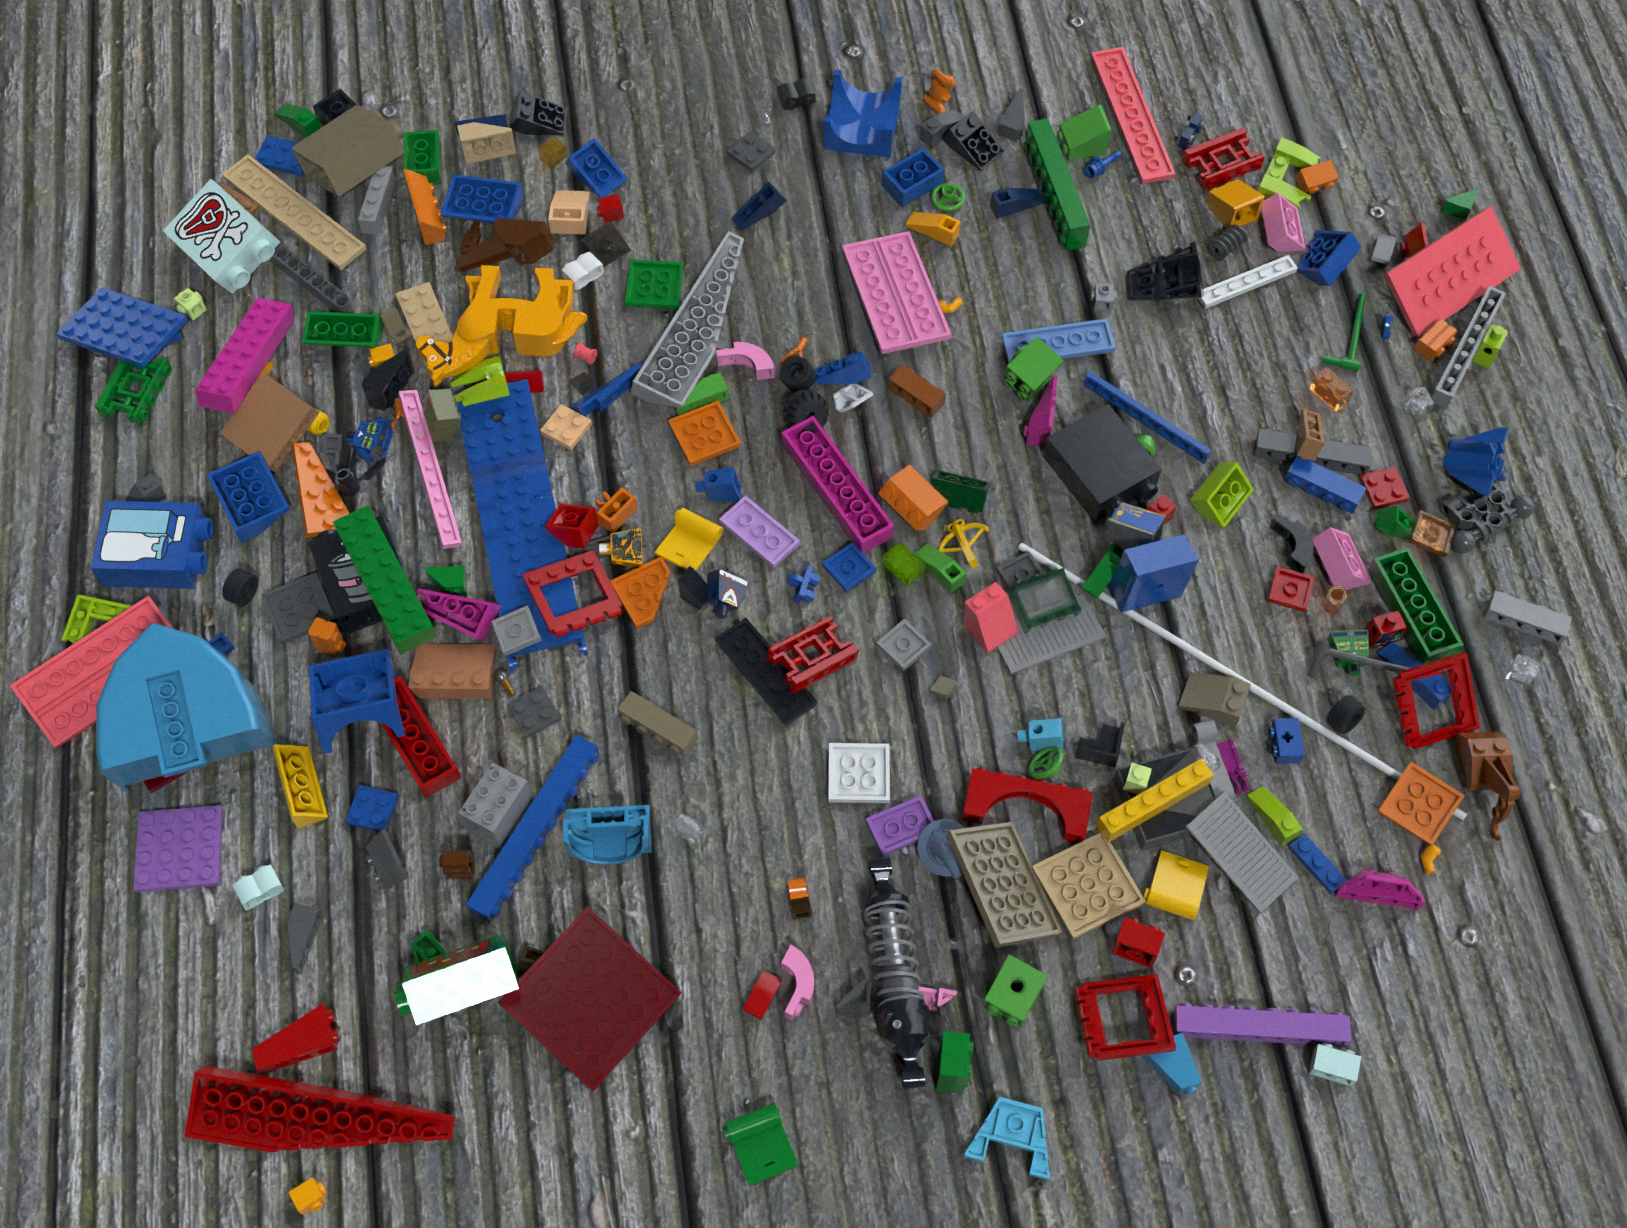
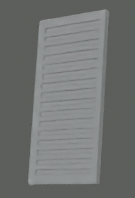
(1051, 640)
(1241, 852)

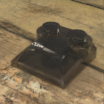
(606, 244)

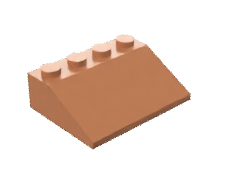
(453, 671)

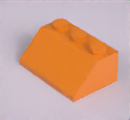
(913, 498)

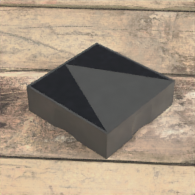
(1170, 823)

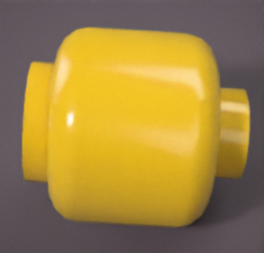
(320, 424)

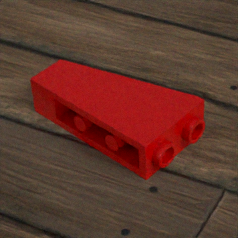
(298, 1042)

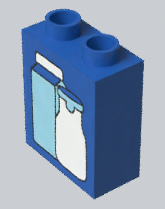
(151, 544)

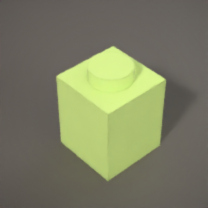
(1137, 779)

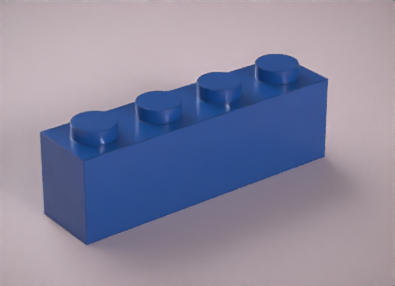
(1325, 484)

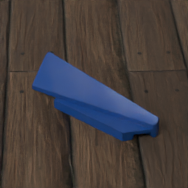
(607, 393)

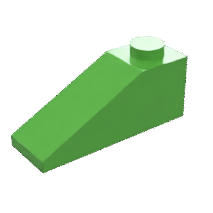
(705, 392)

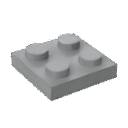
(516, 630)
(903, 644)

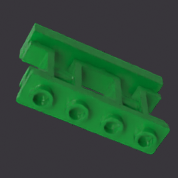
(120, 383)

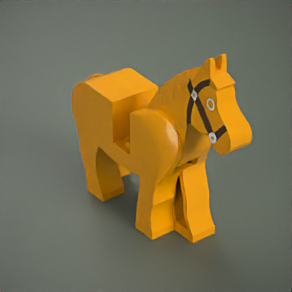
(537, 326)

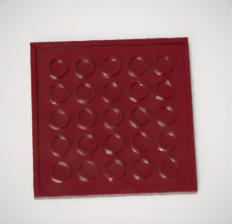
(590, 998)

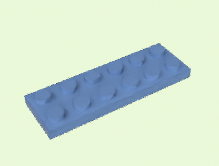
(1065, 340)

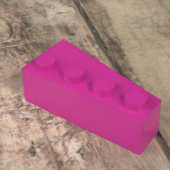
(462, 613)

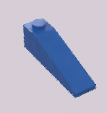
(1432, 690)

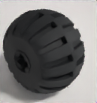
(801, 402)

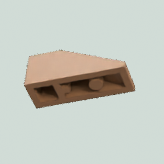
(1310, 435)

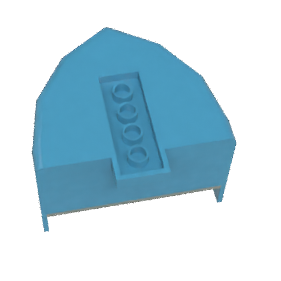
(175, 709)

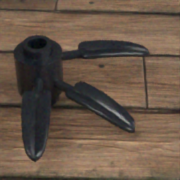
(345, 478)

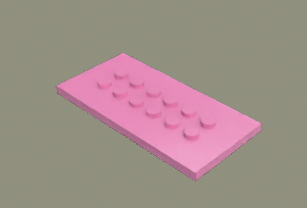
(896, 292)

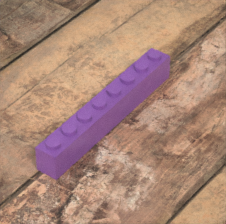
(1261, 1026)

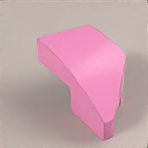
(937, 998)

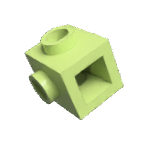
(190, 304)

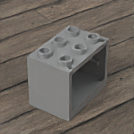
(496, 805)

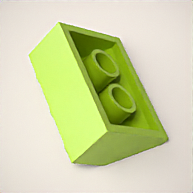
(1222, 493)

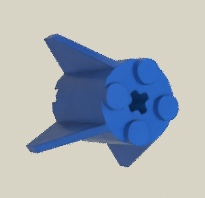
(1477, 459)

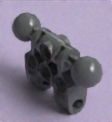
(1480, 523)

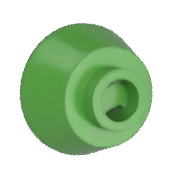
(1148, 443)

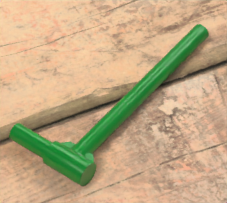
(1350, 362)

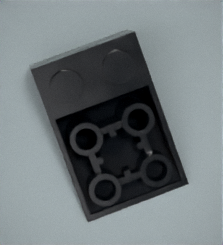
(537, 116)
(973, 141)

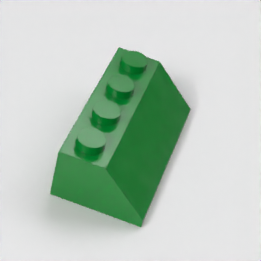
(342, 329)

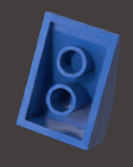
(596, 169)

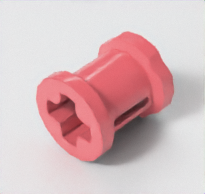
(585, 353)

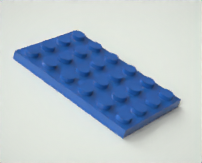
(122, 327)

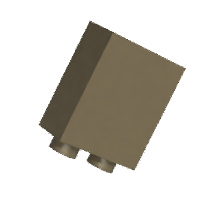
(349, 149)

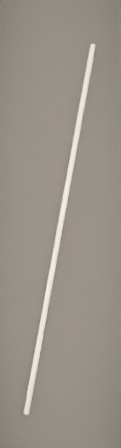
(1229, 673)

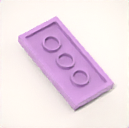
(759, 531)

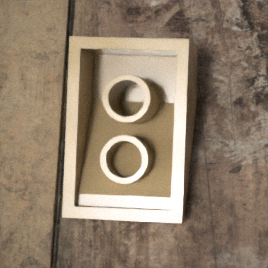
(485, 141)

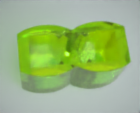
(903, 564)

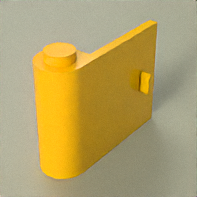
(689, 540)
(1177, 885)

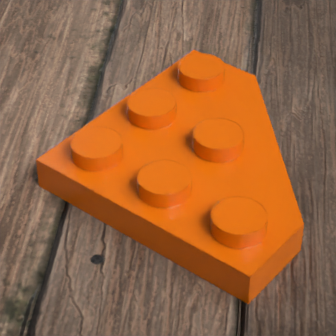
(643, 590)

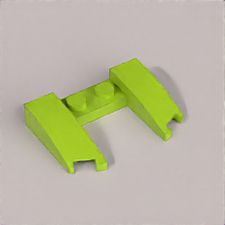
(1285, 154)
(492, 388)
(85, 612)

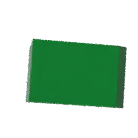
(1459, 205)

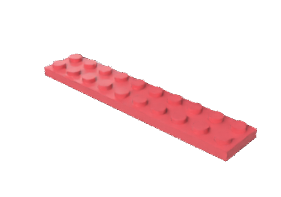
(1132, 115)

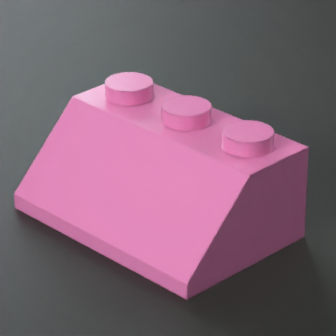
(1282, 224)
(1340, 559)

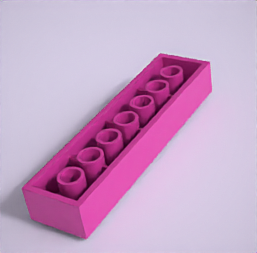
(244, 355)
(838, 485)

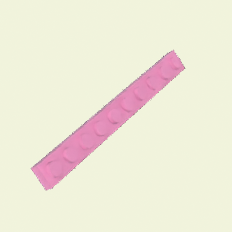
(429, 469)

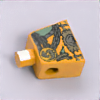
(624, 548)

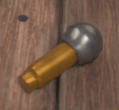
(502, 677)

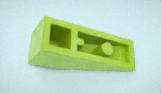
(1275, 816)

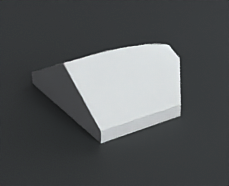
(850, 397)

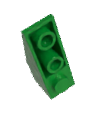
(1103, 572)

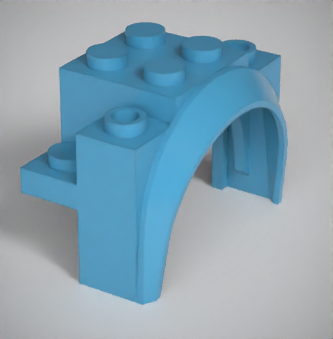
(608, 834)

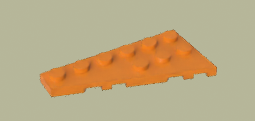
(316, 491)

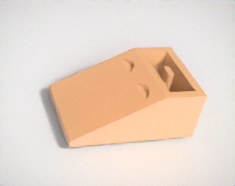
(569, 212)

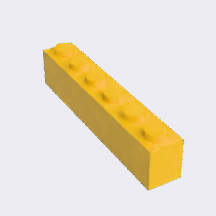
(1154, 800)

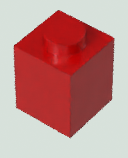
(610, 208)

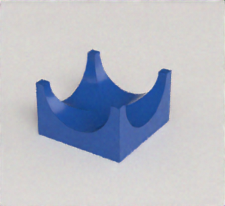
(862, 120)
(352, 692)

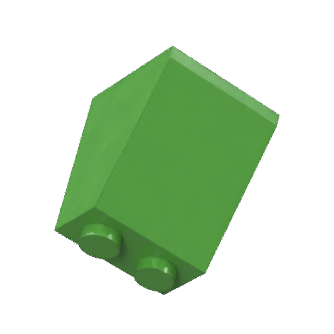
(1085, 134)

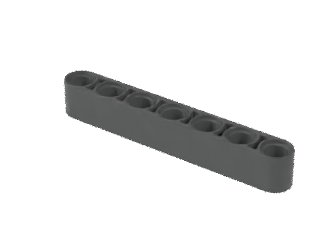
(311, 280)

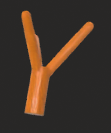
(798, 350)
(398, 409)

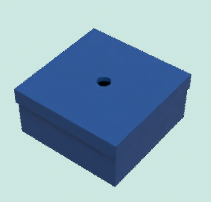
(1153, 573)

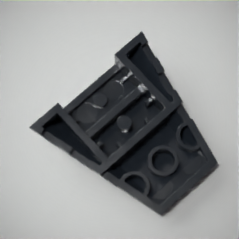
(1168, 277)

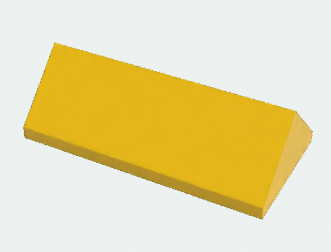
(300, 784)

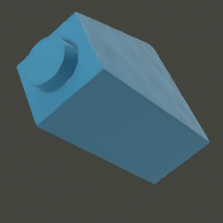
(1176, 1067)

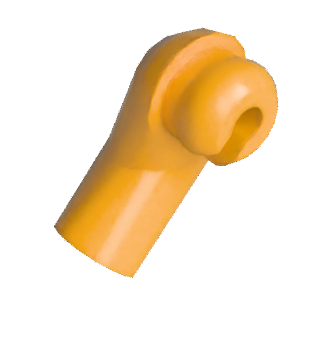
(1427, 858)

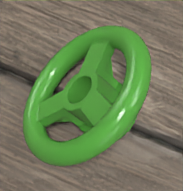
(948, 195)
(1048, 764)

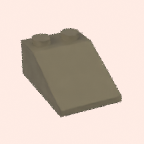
(1215, 697)

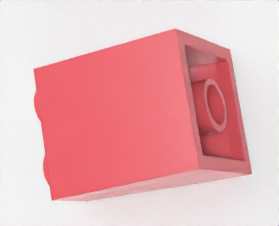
(990, 617)

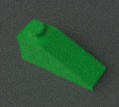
(299, 119)

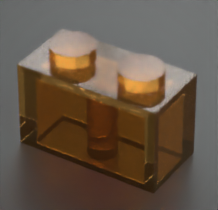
(1332, 389)

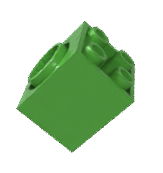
(1031, 369)
(1011, 1004)

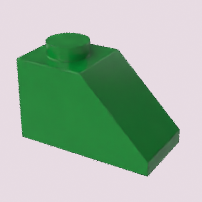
(1394, 522)
(448, 579)

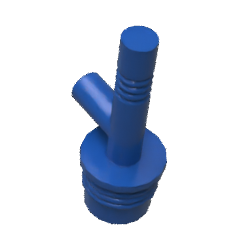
(1097, 165)

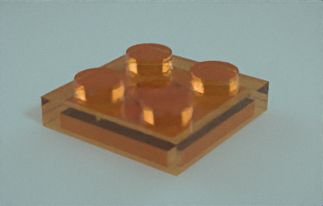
(1432, 533)

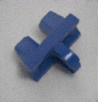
(801, 583)

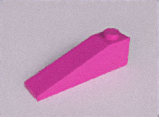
(1042, 418)

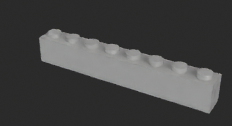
(1467, 347)

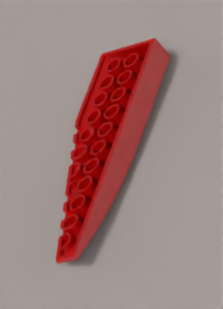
(296, 1115)

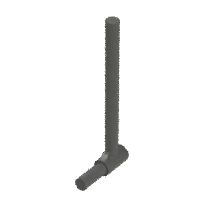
(1324, 650)

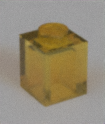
(552, 152)

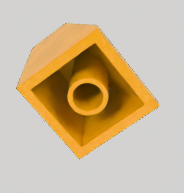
(1235, 203)

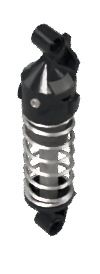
(903, 1010)

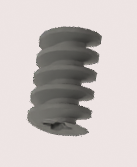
(1227, 242)

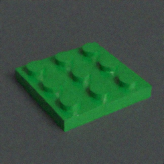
(654, 284)

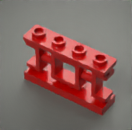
(1219, 147)
(820, 666)

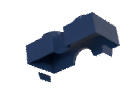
(1189, 134)

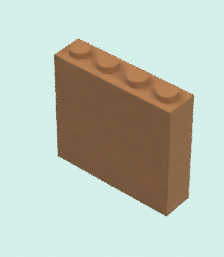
(269, 421)

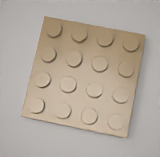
(1088, 885)

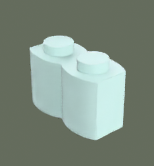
(258, 887)

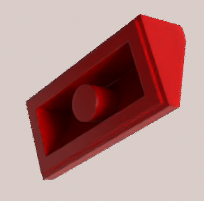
(535, 379)

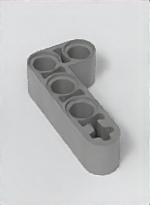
(1206, 733)

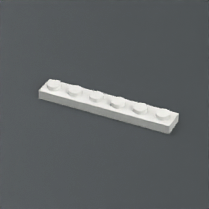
(1247, 281)

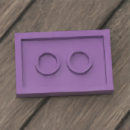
(899, 825)

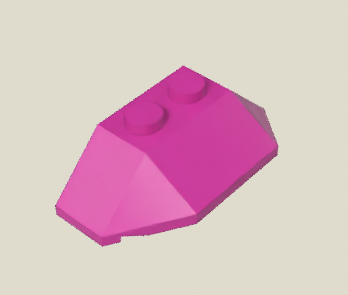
(1381, 889)

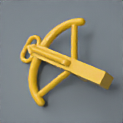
(965, 546)

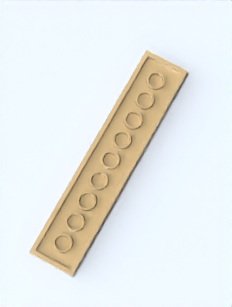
(294, 212)

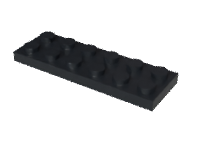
(748, 653)

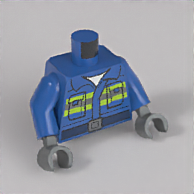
(373, 437)

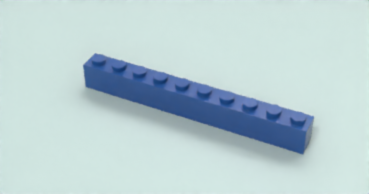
(532, 829)

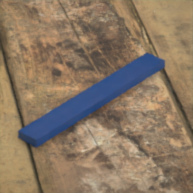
(1147, 417)

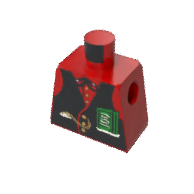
(1387, 629)

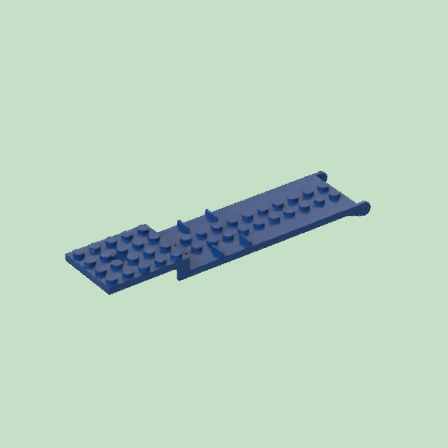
(515, 507)

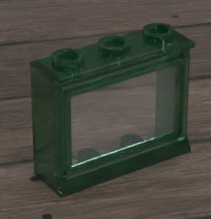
(1043, 599)

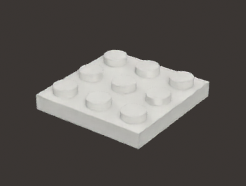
(859, 773)

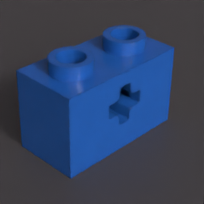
(1286, 740)

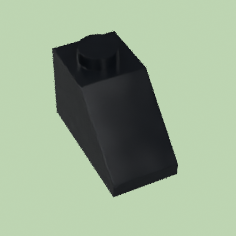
(693, 588)

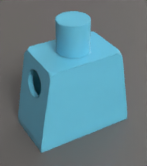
(1043, 734)

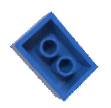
(913, 177)

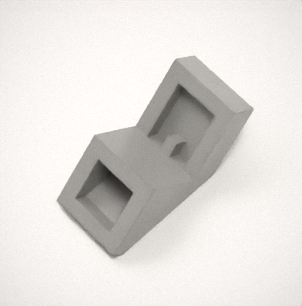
(1383, 248)

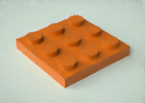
(704, 433)
(1421, 804)

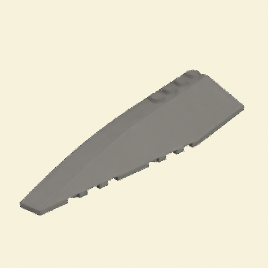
(692, 334)

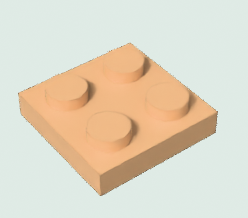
(566, 427)

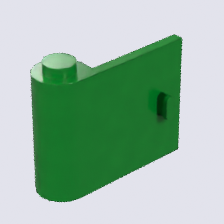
(759, 1142)

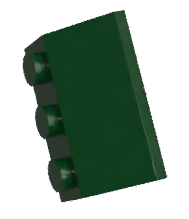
(961, 490)

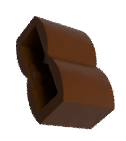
(457, 864)

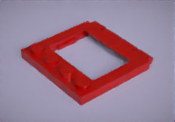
(577, 619)
(1462, 696)
(1154, 1010)

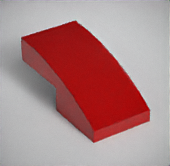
(762, 995)

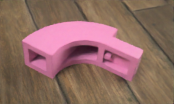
(750, 356)
(800, 969)

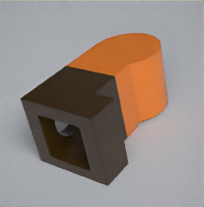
(799, 898)

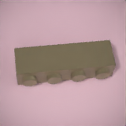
(657, 723)

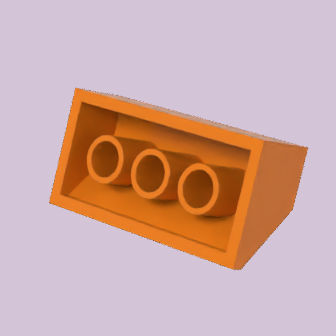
(425, 207)

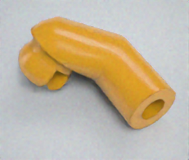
(952, 307)

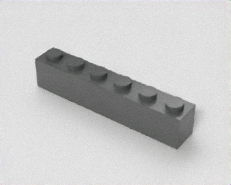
(1333, 455)

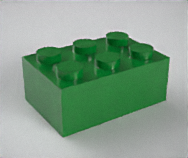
(424, 154)
(954, 1062)

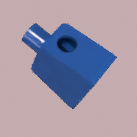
(721, 485)

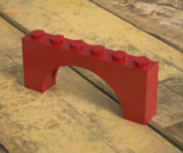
(1069, 804)

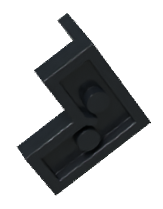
(1103, 751)

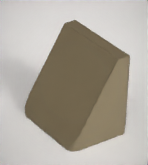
(943, 687)

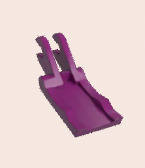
(1233, 766)

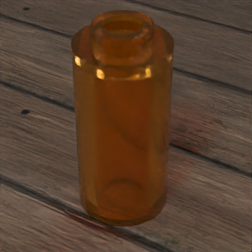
(1335, 599)

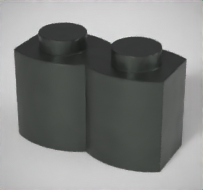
(796, 94)

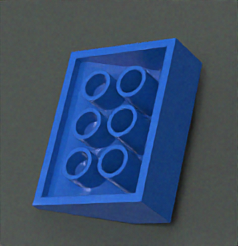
(482, 199)
(248, 495)

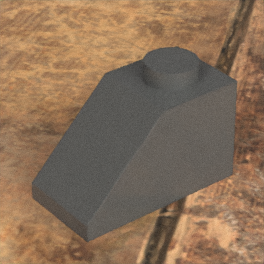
(146, 490)

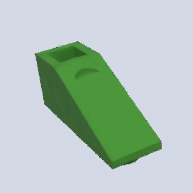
(942, 568)

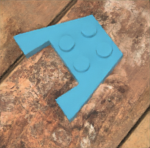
(1016, 1126)

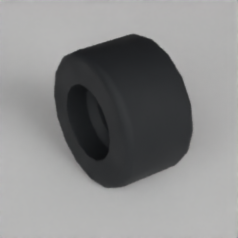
(791, 367)
(240, 587)
(1345, 714)

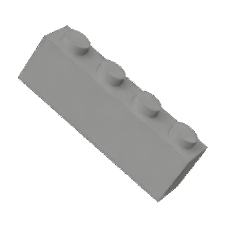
(377, 200)
(1527, 617)

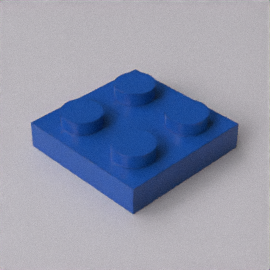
(849, 567)
(371, 808)

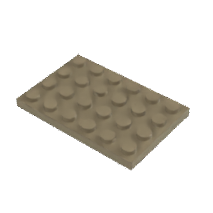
(1004, 884)

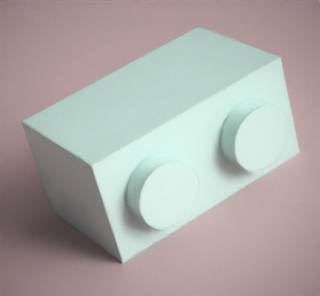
(1335, 1064)

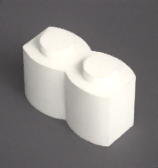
(583, 270)

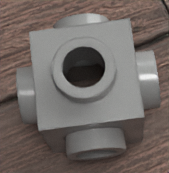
(1103, 297)

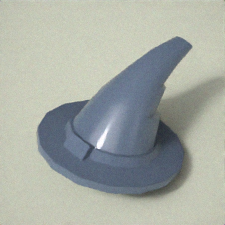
(936, 850)

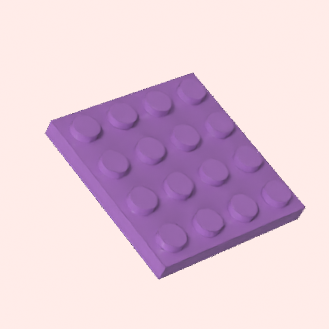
(178, 849)

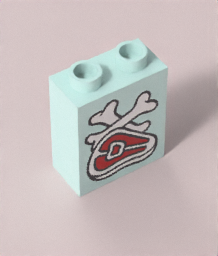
(222, 237)

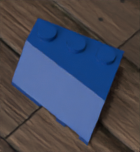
(1328, 256)

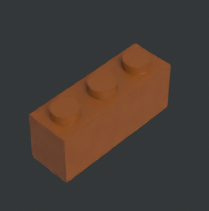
(917, 391)

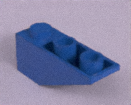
(844, 371)

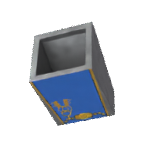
(1134, 526)

